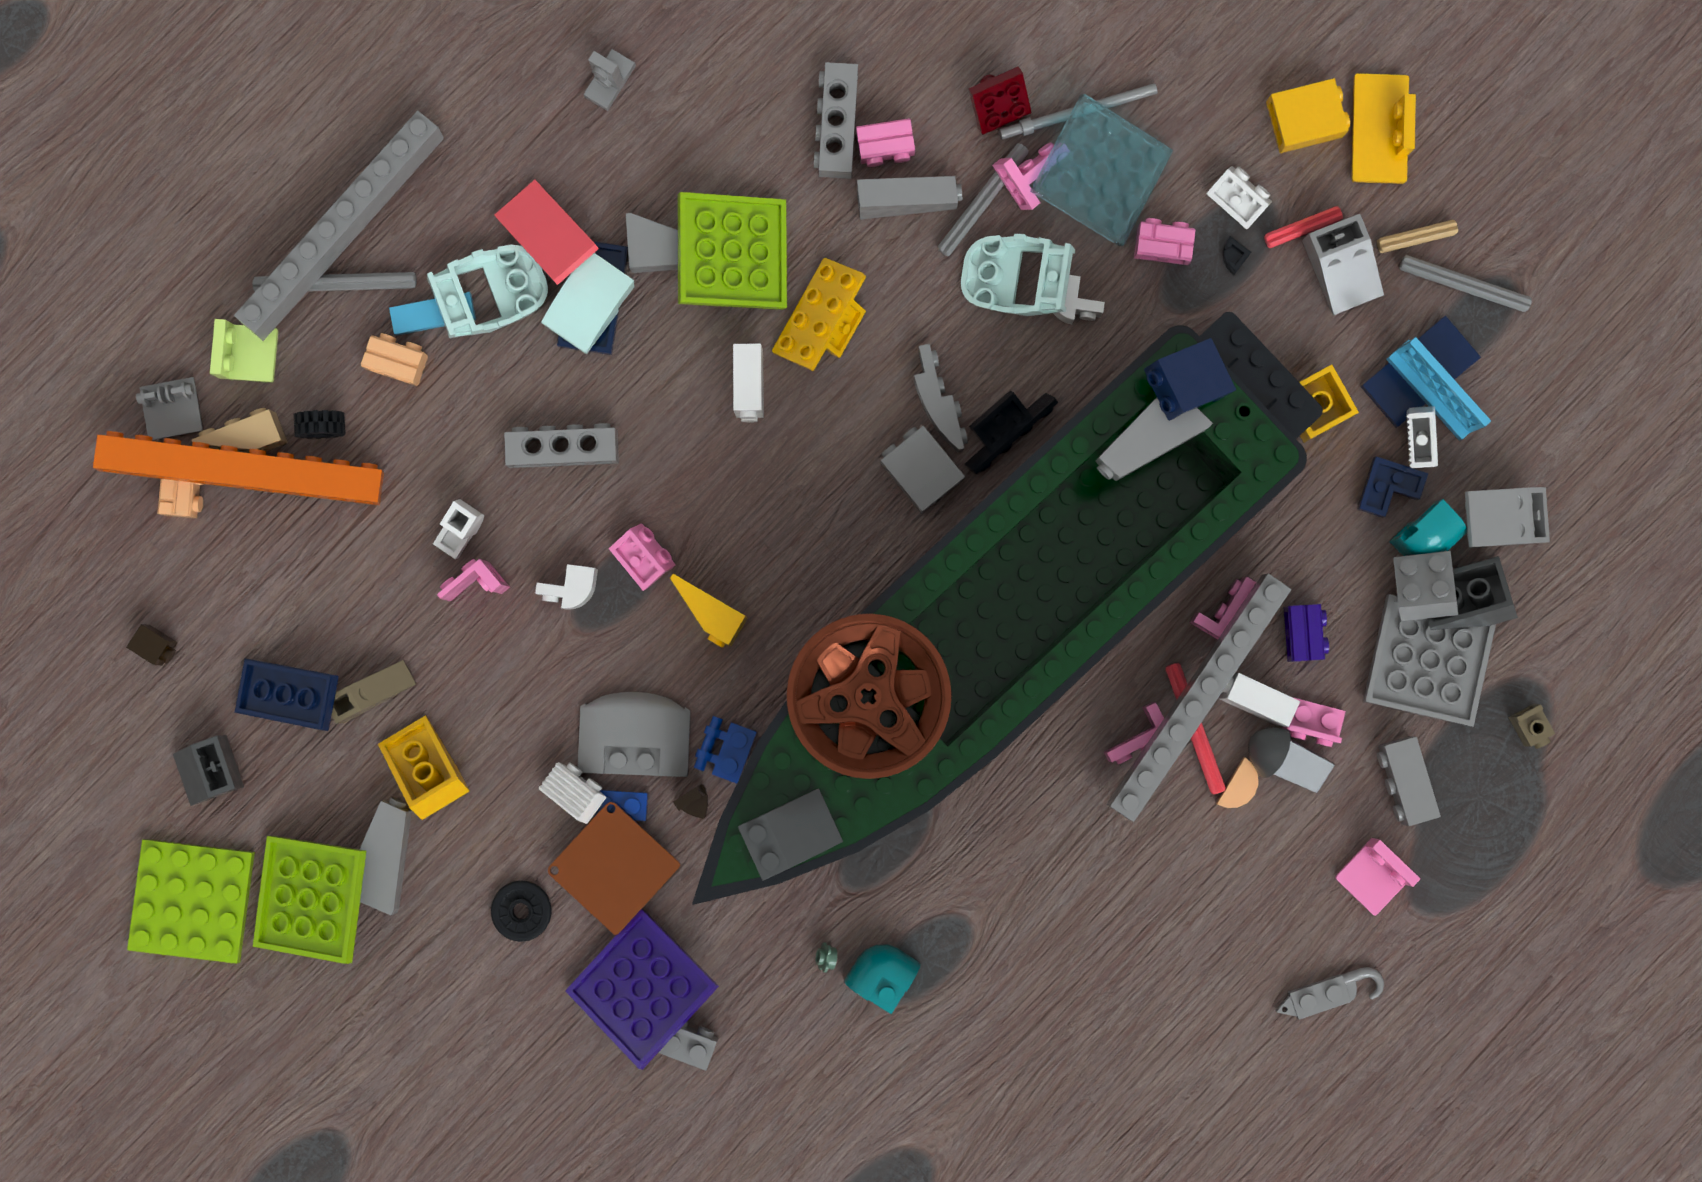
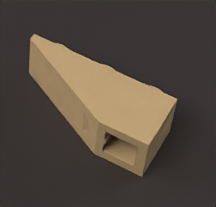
(258, 432)

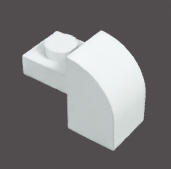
(1084, 308)
(458, 528)
(577, 590)

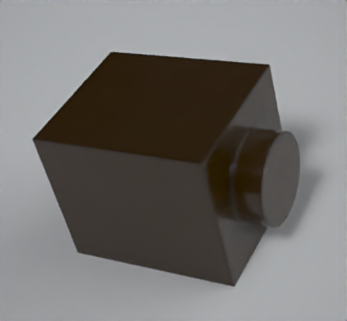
(152, 645)

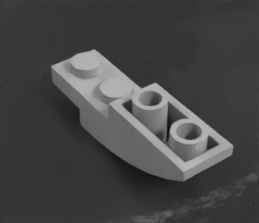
(941, 411)

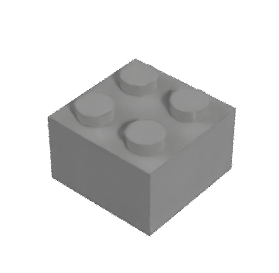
(1425, 586)

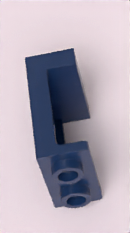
(1189, 379)

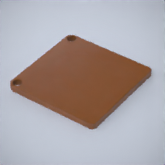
(614, 868)

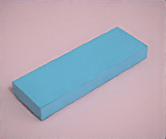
(420, 316)

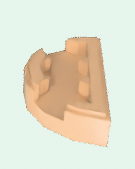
(1240, 787)

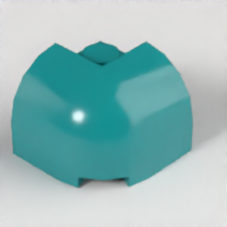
(1432, 532)
(882, 975)

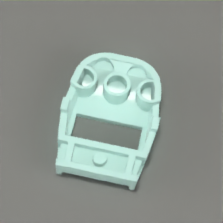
(993, 272)
(514, 281)

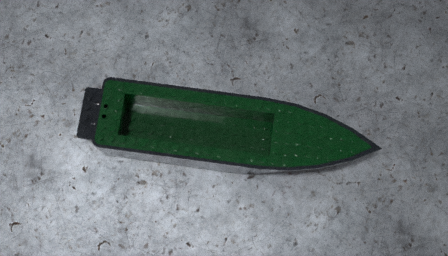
(1039, 591)

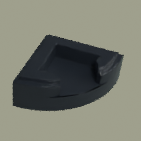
(1234, 255)

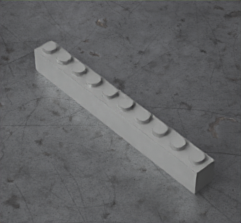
(339, 226)
(1198, 697)

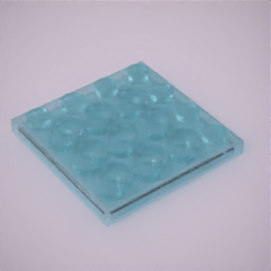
(1101, 170)

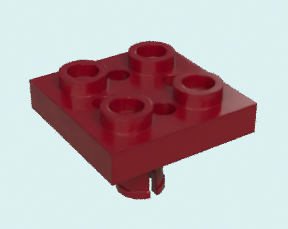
(1000, 94)

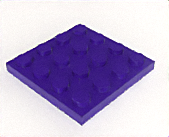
(641, 989)

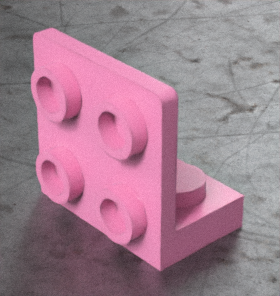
(472, 571)
(1375, 876)

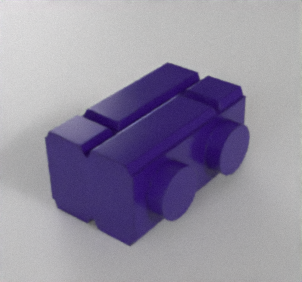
(1305, 632)

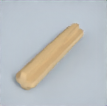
(1417, 236)

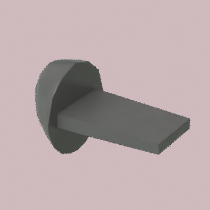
(1276, 754)

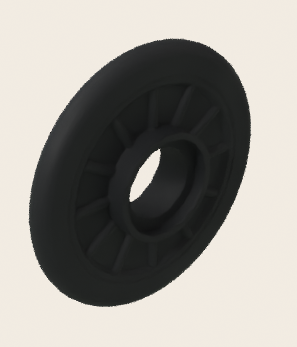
(503, 911)

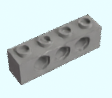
(842, 77)
(519, 457)

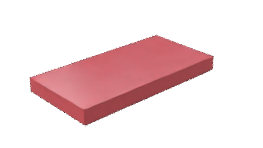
(546, 232)

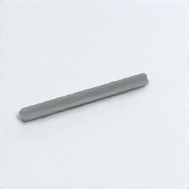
(362, 281)

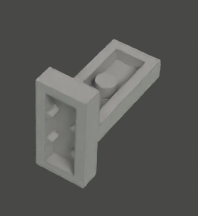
(609, 77)

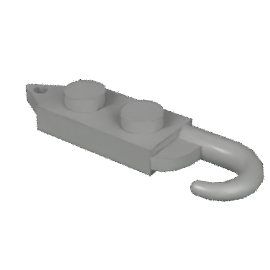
(1328, 993)

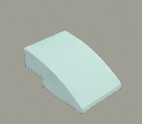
(588, 302)

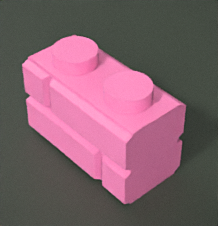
(885, 142)
(1164, 242)

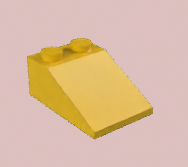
(713, 615)
(423, 768)

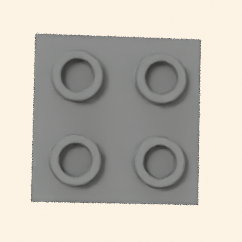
(170, 408)

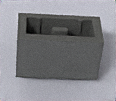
(208, 769)

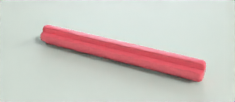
(1199, 738)

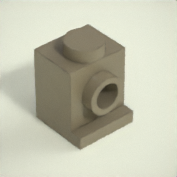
(1523, 725)

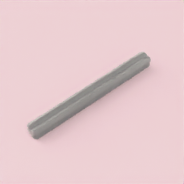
(978, 205)
(1465, 283)

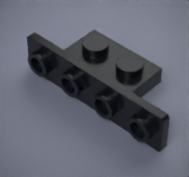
(1005, 424)

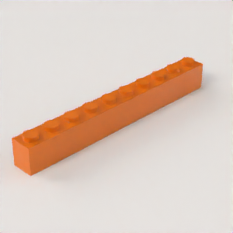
(238, 469)

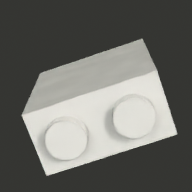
(748, 382)
(1260, 700)

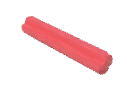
(1303, 227)

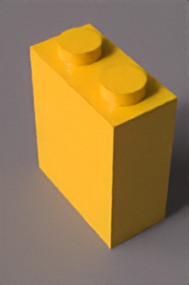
(1308, 115)

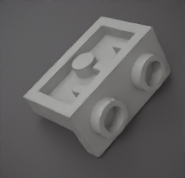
(691, 1046)

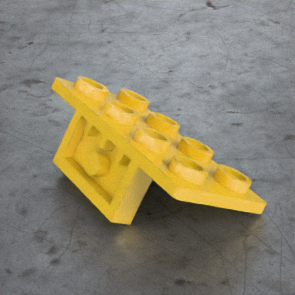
(1382, 128)
(823, 316)

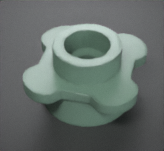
(826, 957)

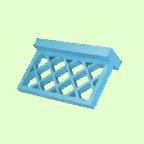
(1438, 388)

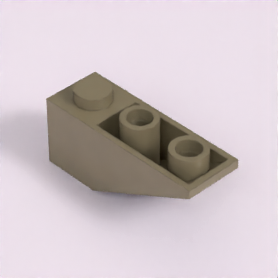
(371, 692)

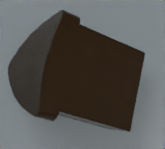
(694, 802)

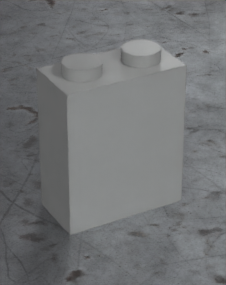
(921, 468)

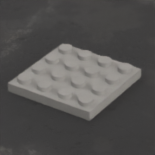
(1428, 669)

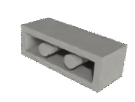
(1408, 781)

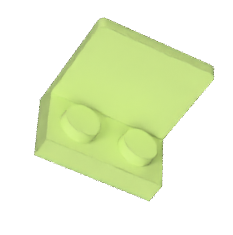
(241, 354)

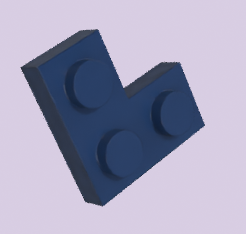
(1389, 478)

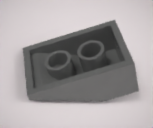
(1480, 596)
(790, 834)

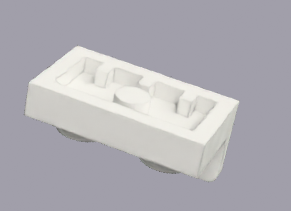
(1240, 196)

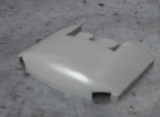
(634, 735)

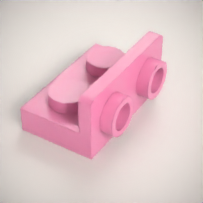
(642, 556)
(1317, 722)

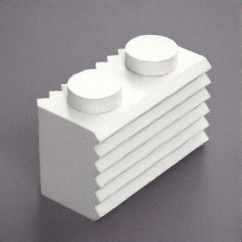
(1422, 437)
(573, 792)

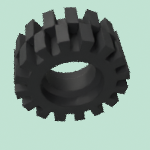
(319, 424)

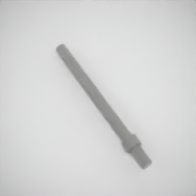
(1027, 126)

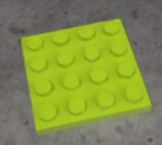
(732, 251)
(309, 899)
(191, 901)

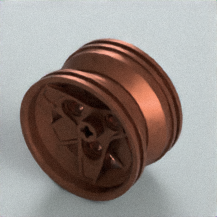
(892, 692)

